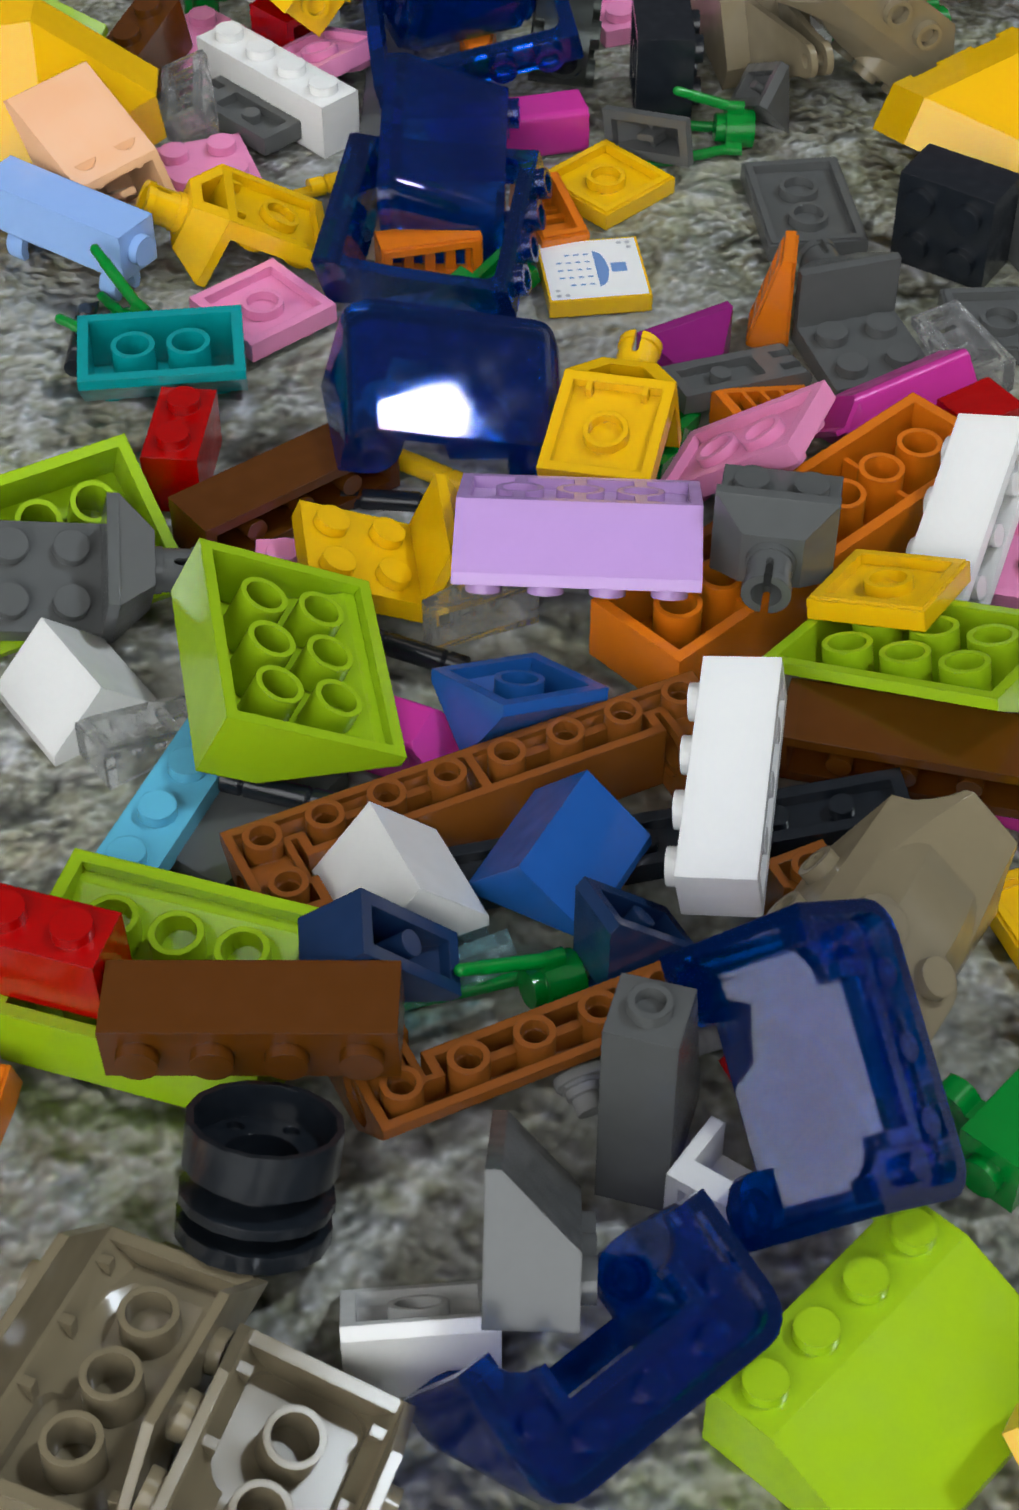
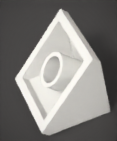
(63, 679)
(404, 865)
(413, 1333)

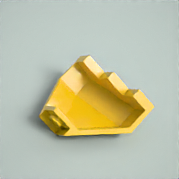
(44, 42)
(961, 104)

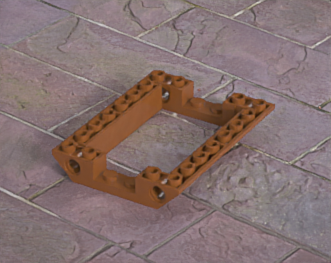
(469, 799)

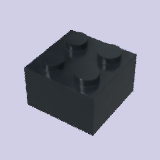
(664, 55)
(955, 216)

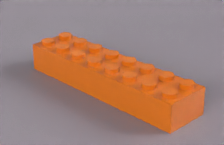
(883, 491)

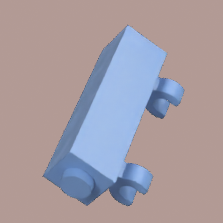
(69, 219)

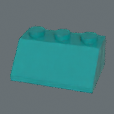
(146, 350)

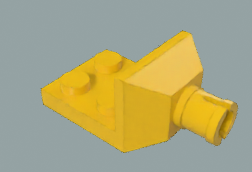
(235, 207)
(613, 415)
(396, 557)

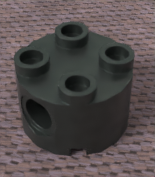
(587, 17)

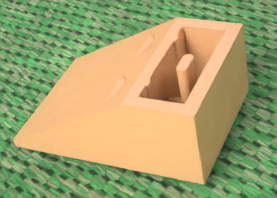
(86, 135)

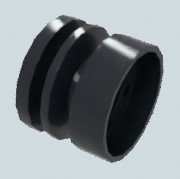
(258, 1177)

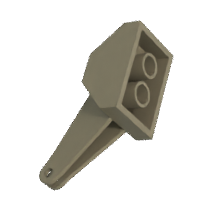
(758, 33)

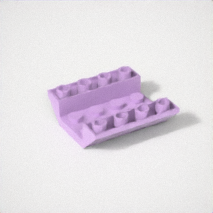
(578, 535)

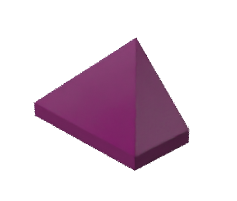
(694, 335)

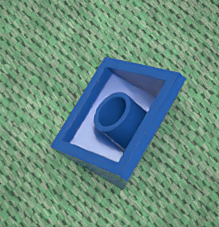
(509, 695)
(554, 842)

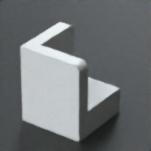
(704, 1167)

